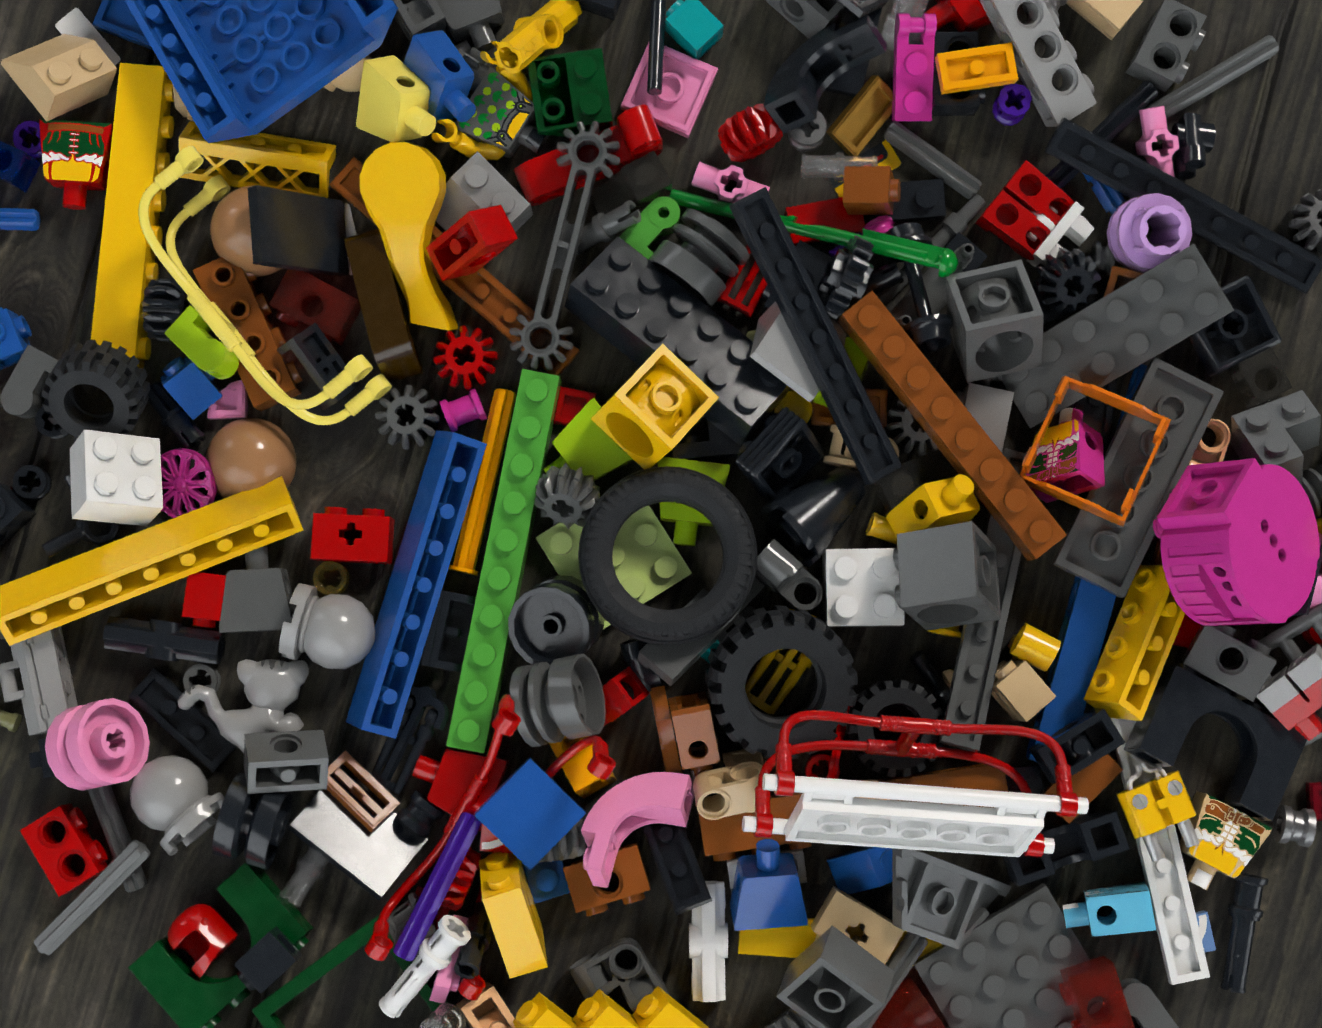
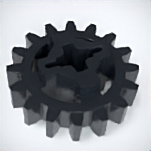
(846, 276)

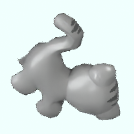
(269, 688)

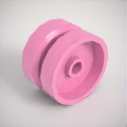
(97, 744)

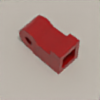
(617, 698)

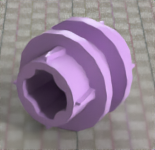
(1129, 229)

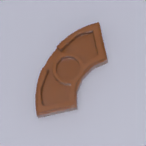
(665, 730)

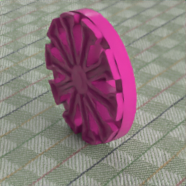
(185, 482)

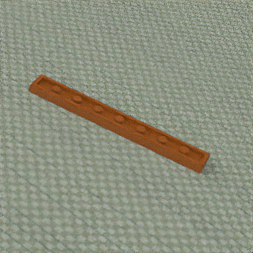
(477, 290)

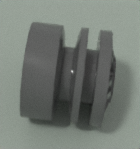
(704, 251)
(558, 700)

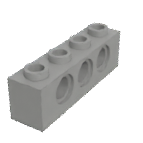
(1036, 71)

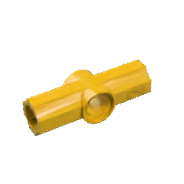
(536, 34)

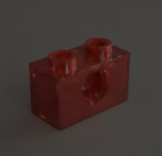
(300, 289)
(1091, 980)

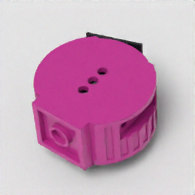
(1239, 544)

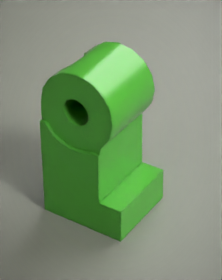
(655, 223)

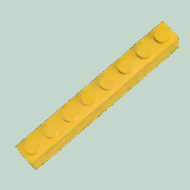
(136, 157)
(146, 560)

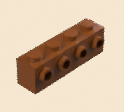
(248, 312)

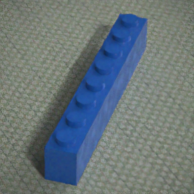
(416, 583)

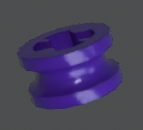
(21, 132)

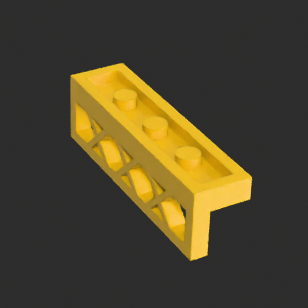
(263, 150)

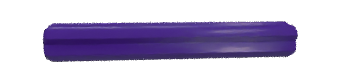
(437, 887)

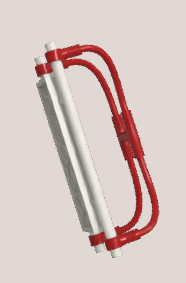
(834, 816)

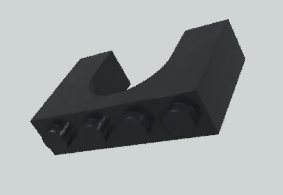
(1265, 745)

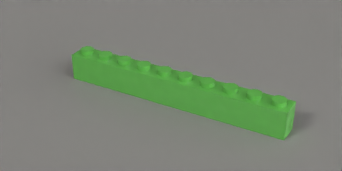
(504, 562)

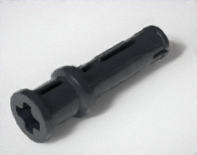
(1244, 912)

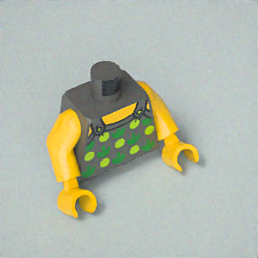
(501, 117)

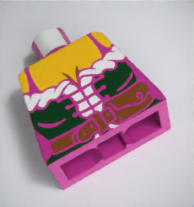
(1069, 456)

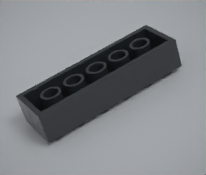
(643, 307)

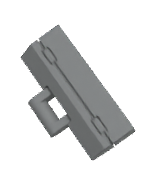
(44, 678)

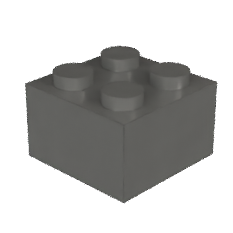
(835, 982)

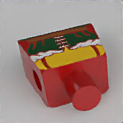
(76, 158)

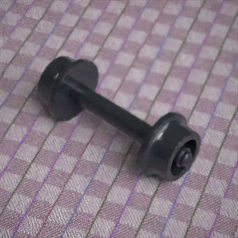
(930, 330)

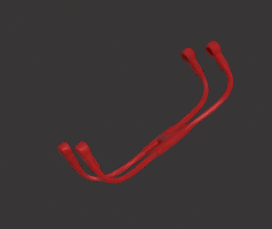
(504, 723)

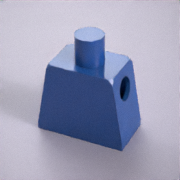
(445, 72)
(767, 890)

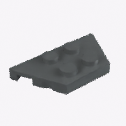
(940, 897)

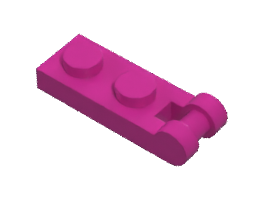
(913, 68)

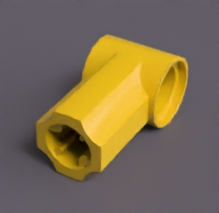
(1034, 647)

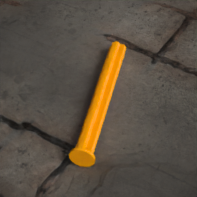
(482, 493)

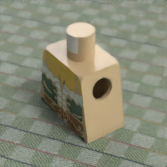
(1225, 838)

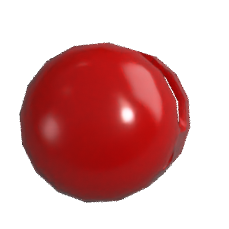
(202, 935)

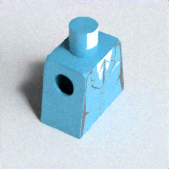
(1130, 912)

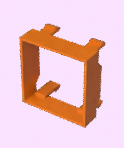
(1115, 401)

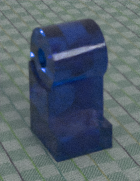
(17, 167)

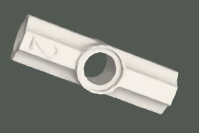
(709, 946)

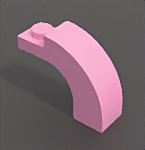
(628, 806)

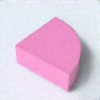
(232, 403)

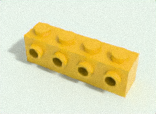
(1136, 647)

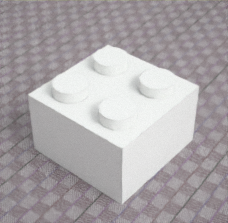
(115, 478)
(860, 588)

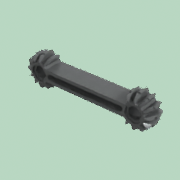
(565, 243)

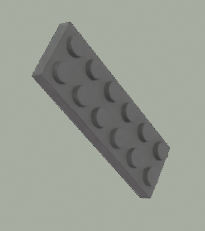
(1121, 332)
(1112, 553)

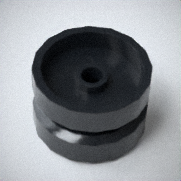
(554, 620)
(251, 824)

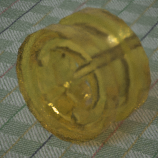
(331, 566)

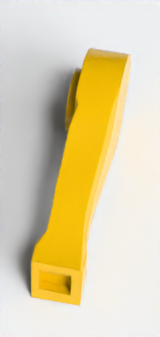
(403, 196)

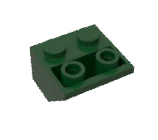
(570, 90)

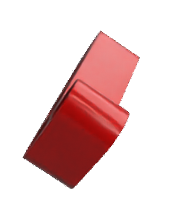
(545, 180)

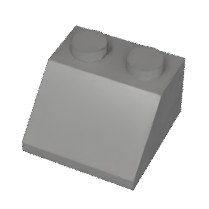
(479, 187)
(780, 355)

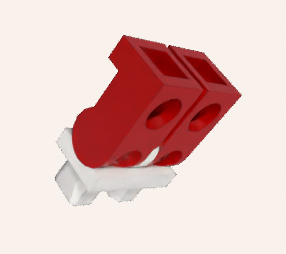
(1034, 216)

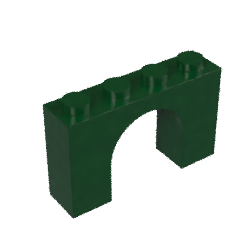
(196, 1000)

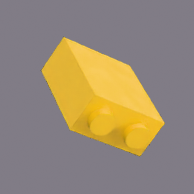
(512, 914)

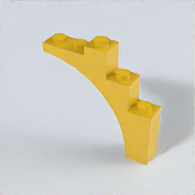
(601, 1011)

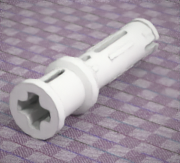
(433, 956)

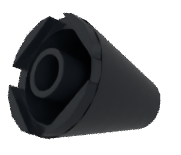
(814, 513)

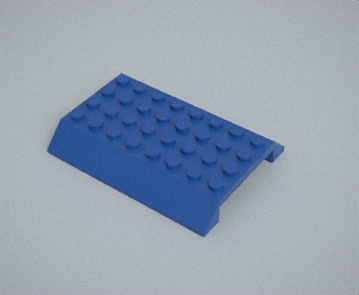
(257, 59)

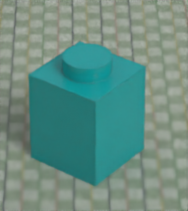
(693, 27)

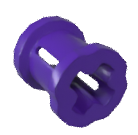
(1011, 115)

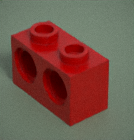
(56, 855)

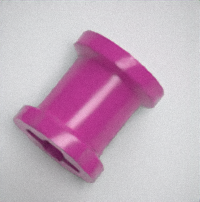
(463, 410)

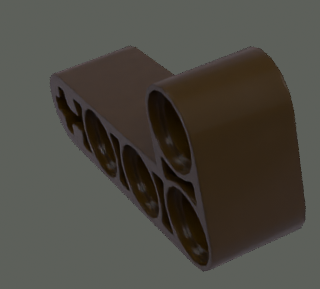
(382, 307)

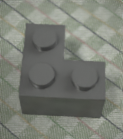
(1277, 432)

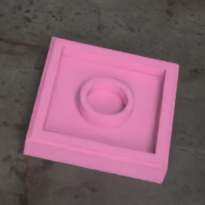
(683, 90)

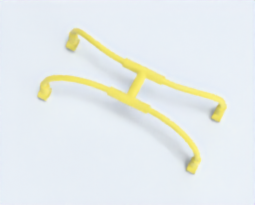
(215, 189)

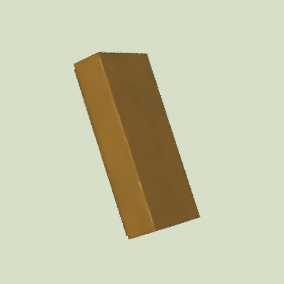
(862, 116)

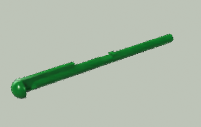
(884, 244)

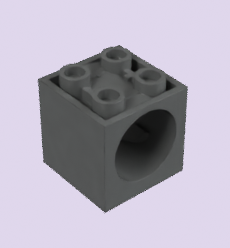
(995, 320)
(947, 576)

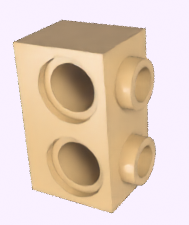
(1020, 690)

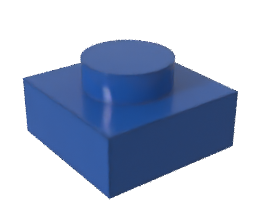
(547, 880)

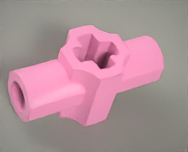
(1153, 129)
(715, 179)

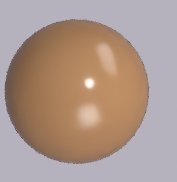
(232, 233)
(250, 455)

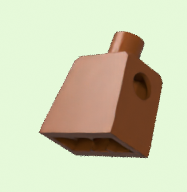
(694, 723)

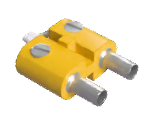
(1156, 806)

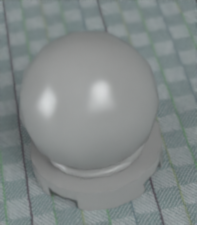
(330, 630)
(174, 798)

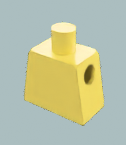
(393, 101)

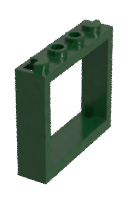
(266, 1009)

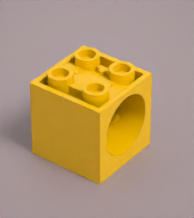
(655, 408)

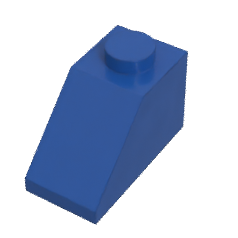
(862, 869)

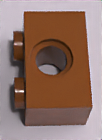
(593, 899)

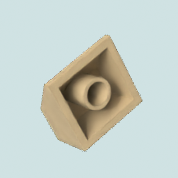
(61, 74)

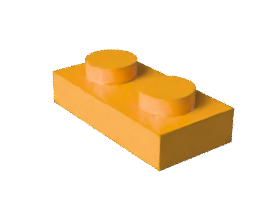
(976, 68)

